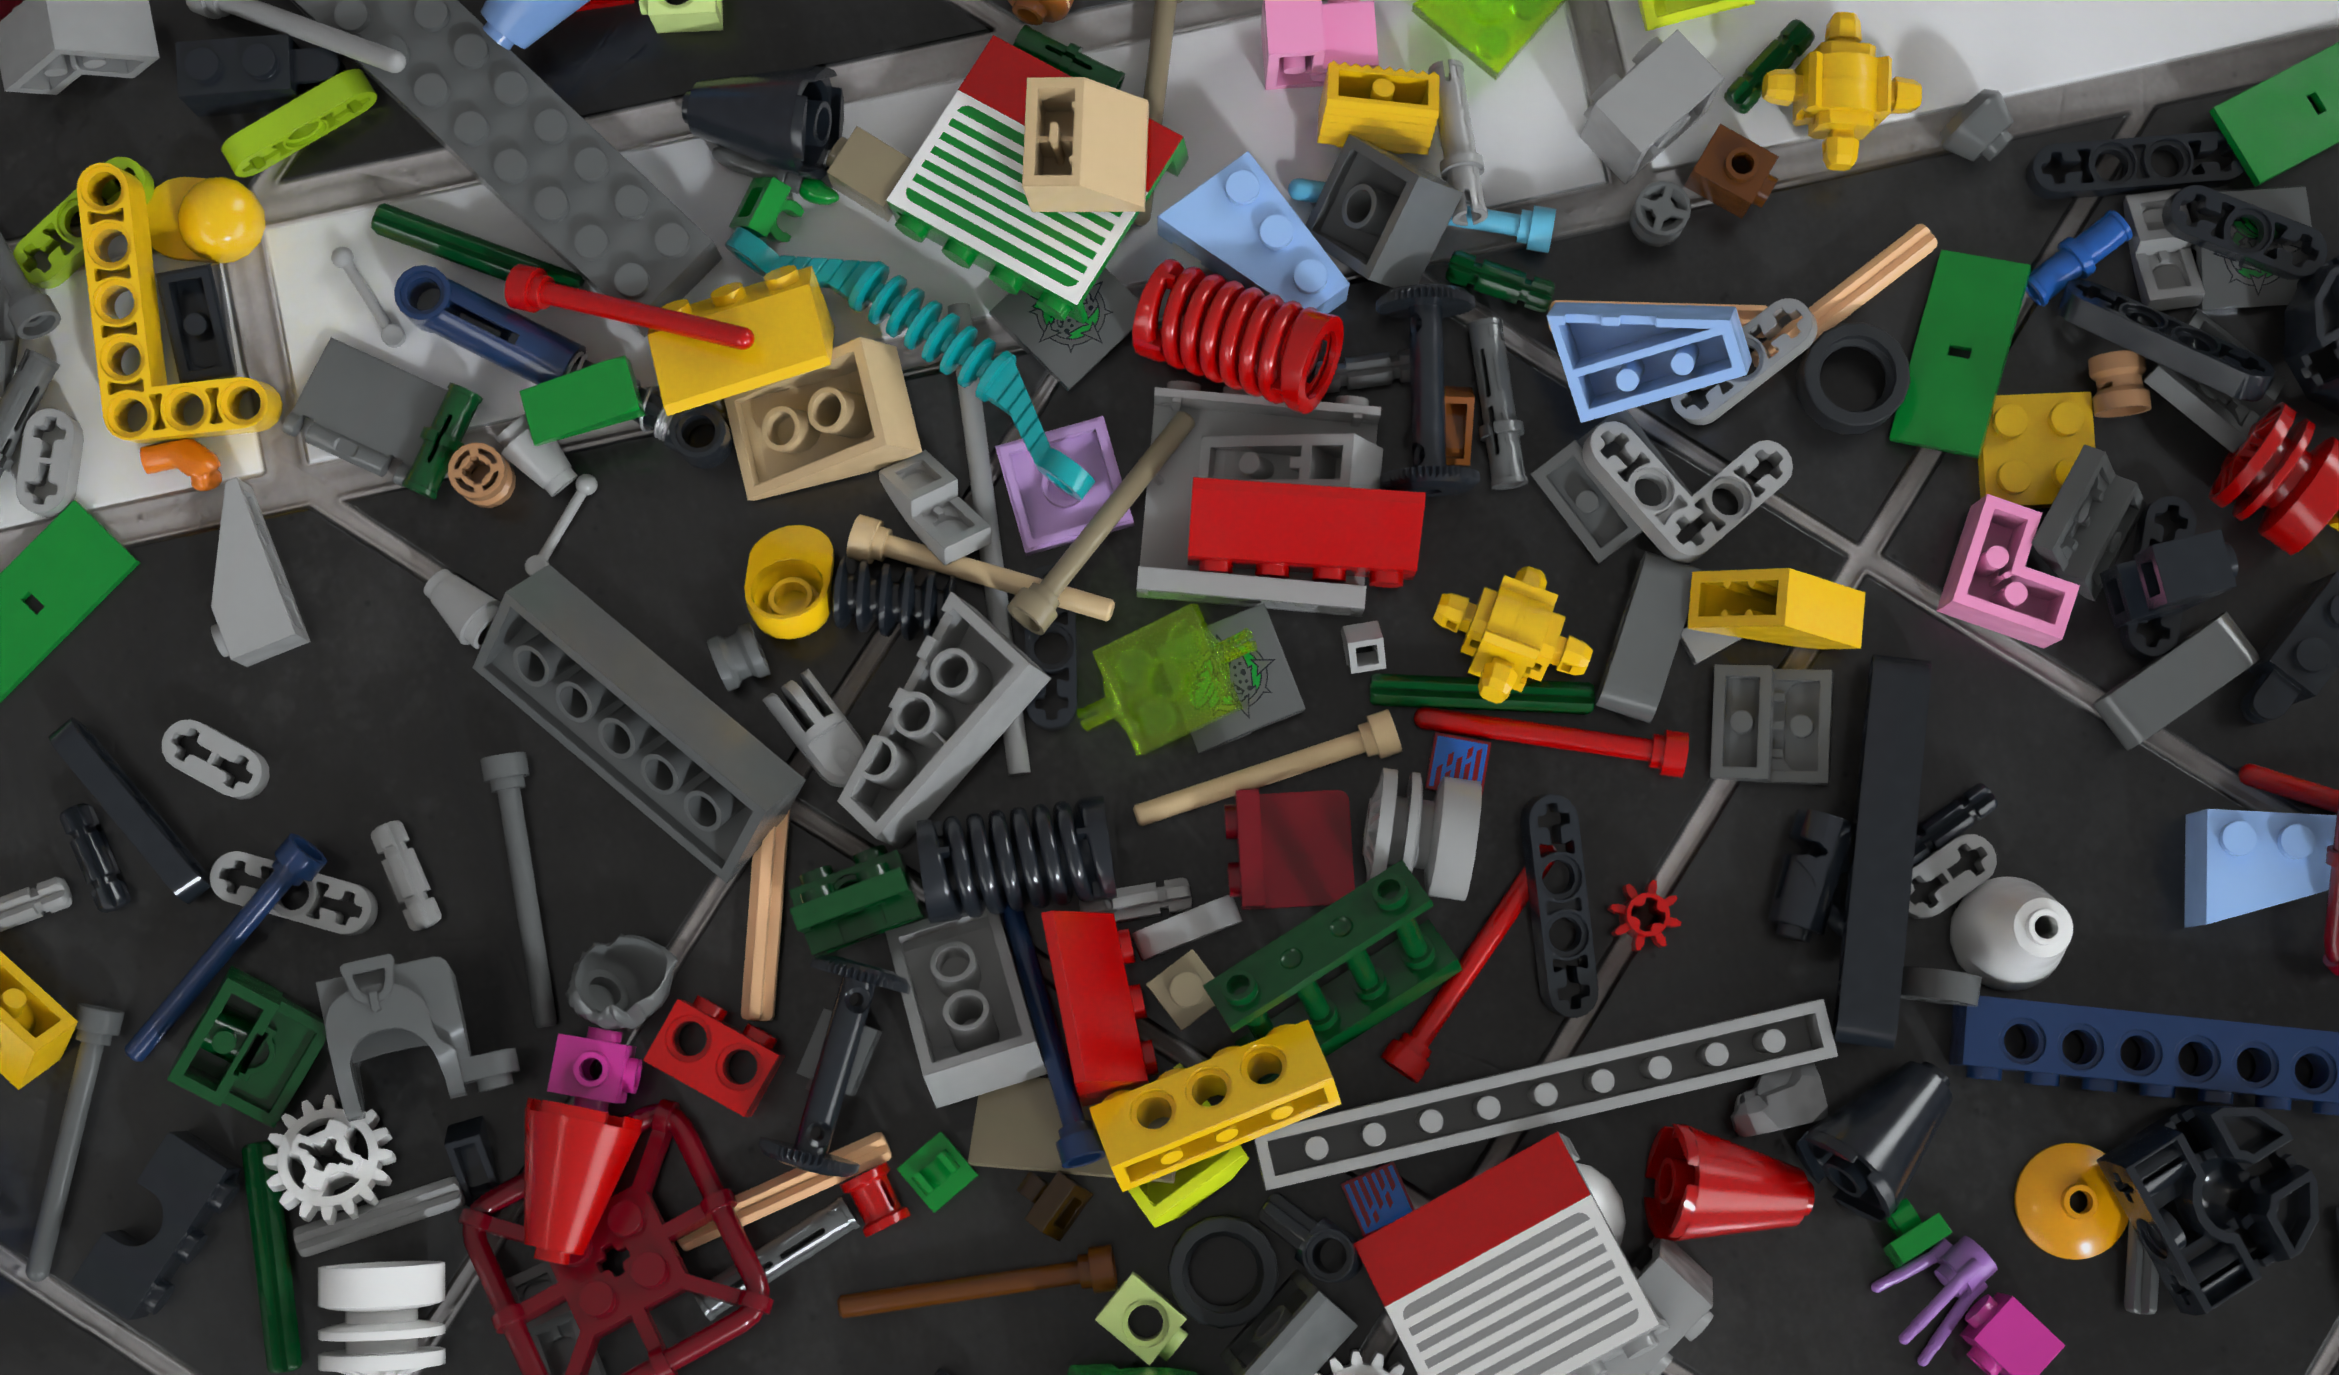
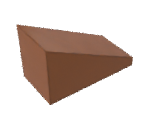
(1459, 424)

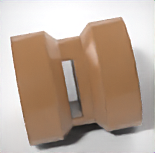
(2119, 384)
(490, 482)

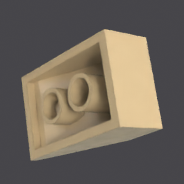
(824, 422)

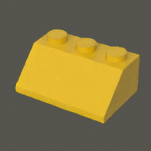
(789, 331)

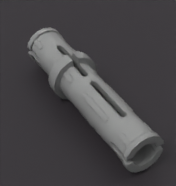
(1461, 162)

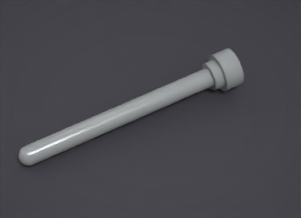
(304, 29)

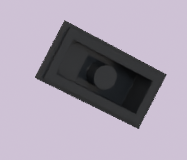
(198, 322)

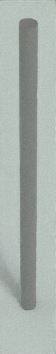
(985, 506)

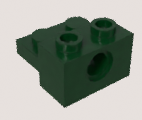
(826, 904)
(223, 1036)

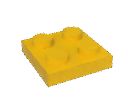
(2034, 445)

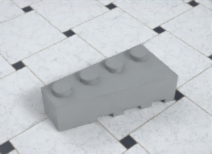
(941, 723)
(1680, 1295)

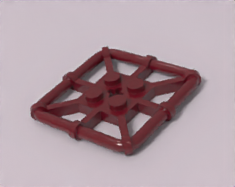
(651, 1274)

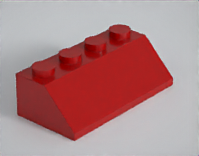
(1305, 530)

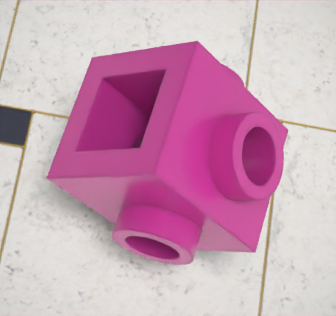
(574, 1068)

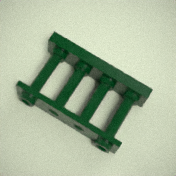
(1340, 934)

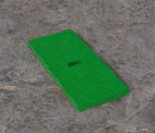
(2275, 122)
(1968, 309)
(70, 574)

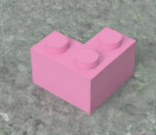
(1308, 35)
(1993, 585)

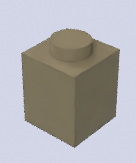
(866, 170)
(1182, 991)

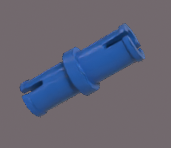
(2077, 257)

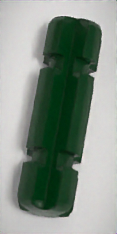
(1777, 55)
(1500, 281)

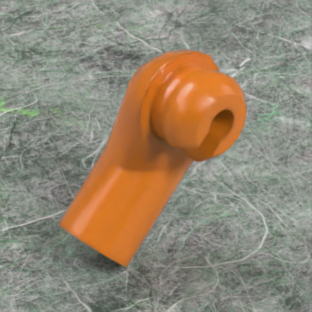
(188, 457)

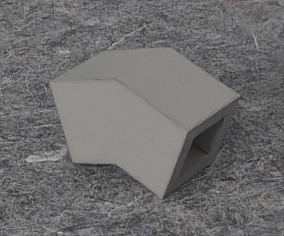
(1361, 636)

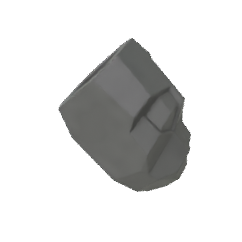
(1780, 1101)

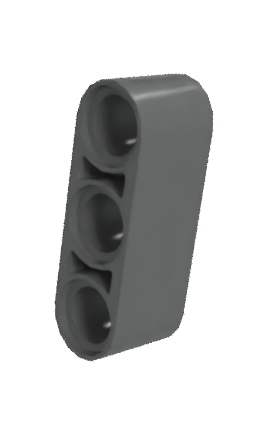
(1647, 638)
(2176, 681)

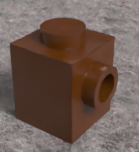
(1733, 172)

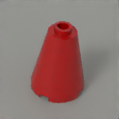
(570, 1174)
(1719, 1187)

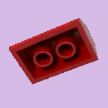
(1098, 1003)

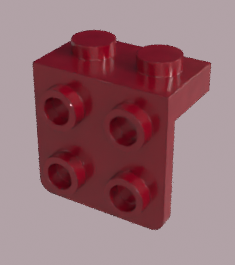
(1290, 848)

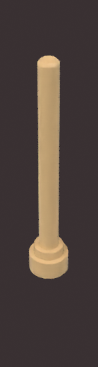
(873, 542)
(1373, 737)

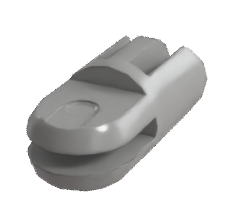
(830, 741)

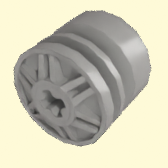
(1425, 833)

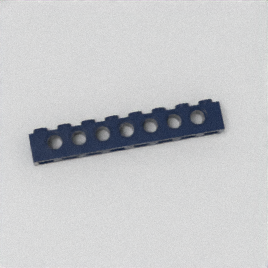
(1980, 1046)

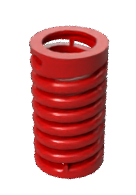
(1237, 336)

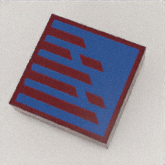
(1456, 758)
(1377, 1198)

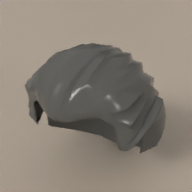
(621, 982)

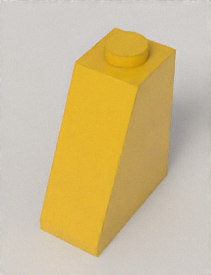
(1777, 608)

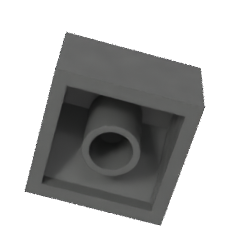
(1381, 214)

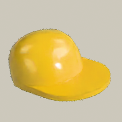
(205, 219)
(790, 581)

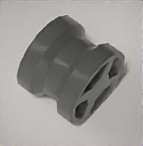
(1665, 202)
(738, 656)

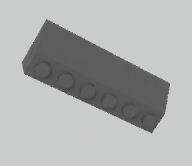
(636, 721)

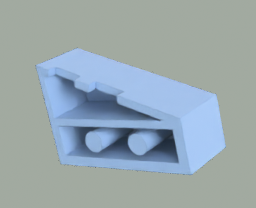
(1253, 236)
(1644, 352)
(2252, 861)

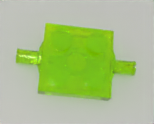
(1167, 679)

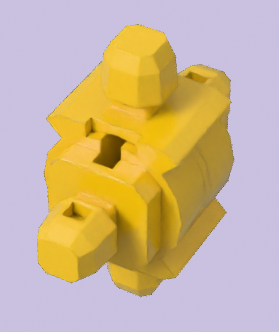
(1842, 91)
(1512, 634)

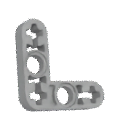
(1677, 507)

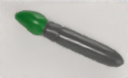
(809, 189)

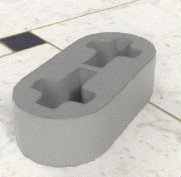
(36, 462)
(209, 770)
(1953, 887)
(1186, 927)

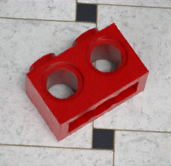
(709, 1069)

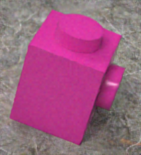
(2008, 1337)

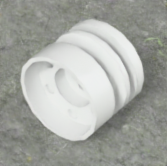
(381, 1316)

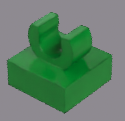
(762, 206)
(937, 1171)
(1912, 1234)

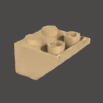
(1084, 147)

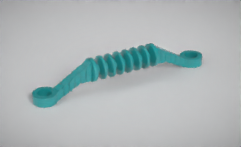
(999, 378)

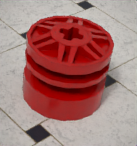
(2283, 476)

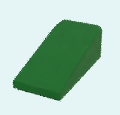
(582, 401)

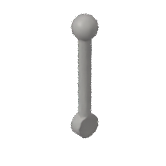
(391, 334)
(586, 485)

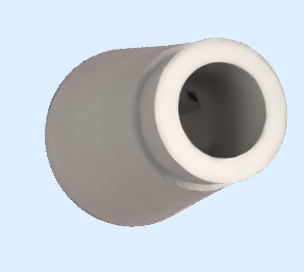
(543, 463)
(462, 606)

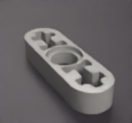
(1787, 350)
(328, 920)

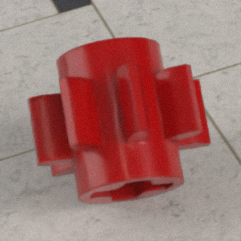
(1631, 924)

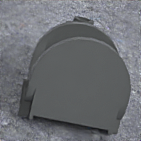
(400, 1007)

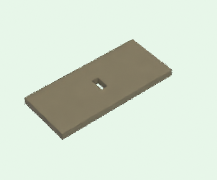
(1020, 1131)

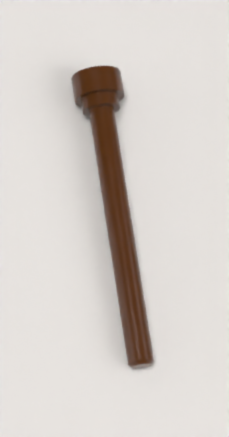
(1090, 1270)

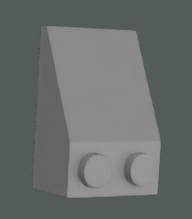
(965, 1006)

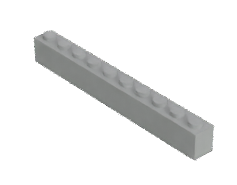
(1545, 1093)

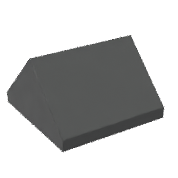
(1291, 1334)

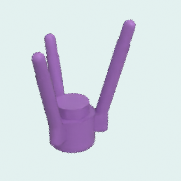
(1963, 1275)

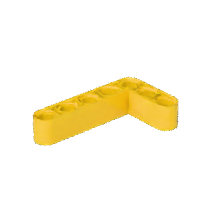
(143, 328)

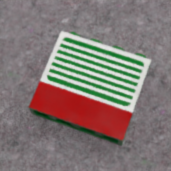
(972, 201)

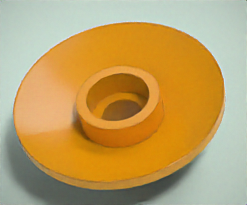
(2045, 1209)

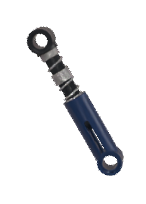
(543, 355)

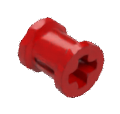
(875, 1199)

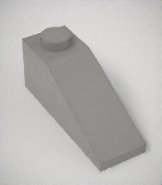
(1293, 459)
(250, 589)

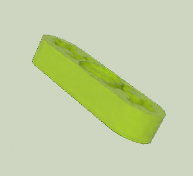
(299, 123)
(58, 221)

